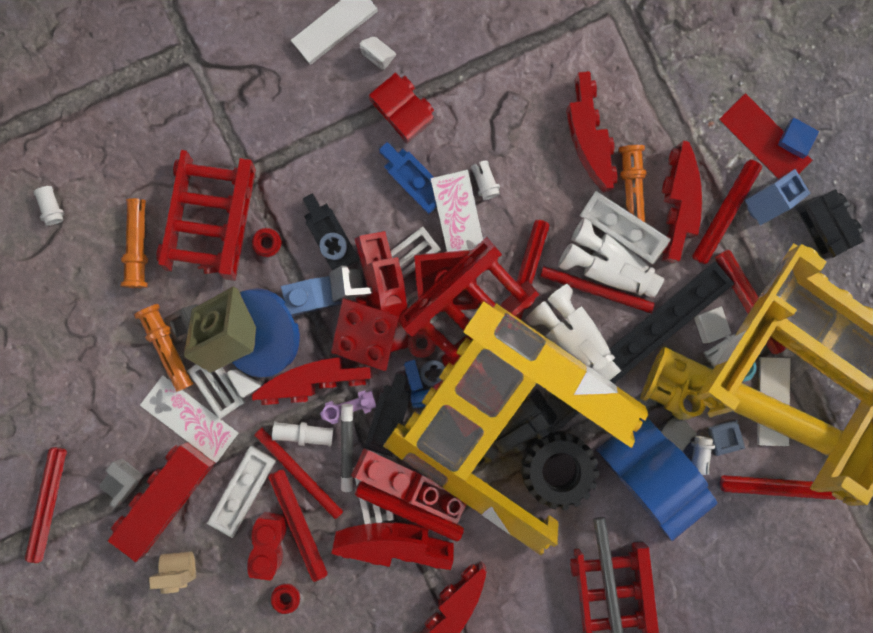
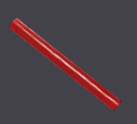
(597, 289)
(298, 473)

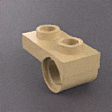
(174, 572)

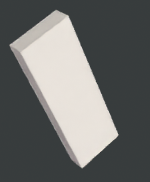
(332, 28)
(625, 227)
(774, 382)
(241, 491)

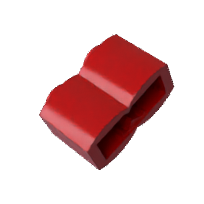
(402, 107)
(267, 551)

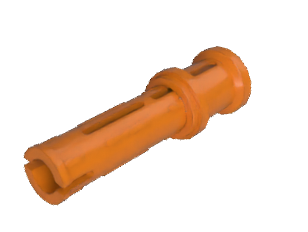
(633, 173)
(135, 259)
(159, 334)

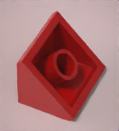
(433, 267)

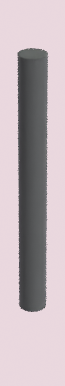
(608, 575)

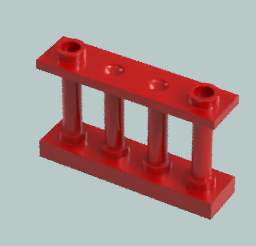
(230, 233)
(460, 279)
(641, 590)

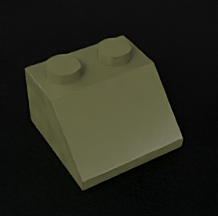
(220, 331)

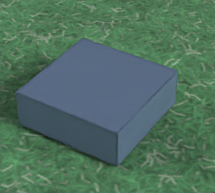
(726, 437)

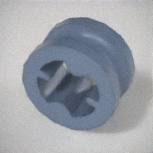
(341, 242)
(426, 367)

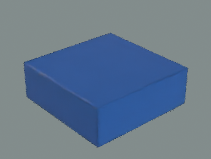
(798, 138)
(413, 375)

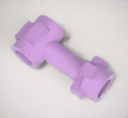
(333, 411)

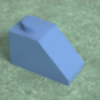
(777, 197)
(308, 296)

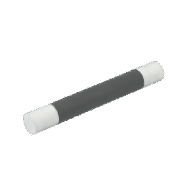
(346, 447)

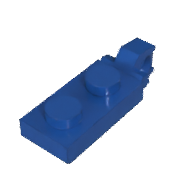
(410, 176)

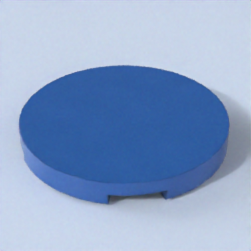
(275, 336)

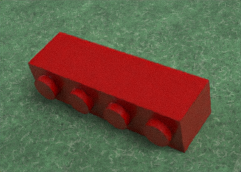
(161, 501)

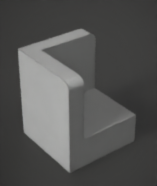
(347, 284)
(120, 481)

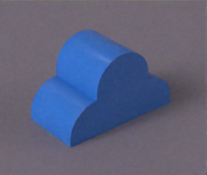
(660, 479)

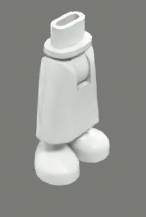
(610, 262)
(576, 334)

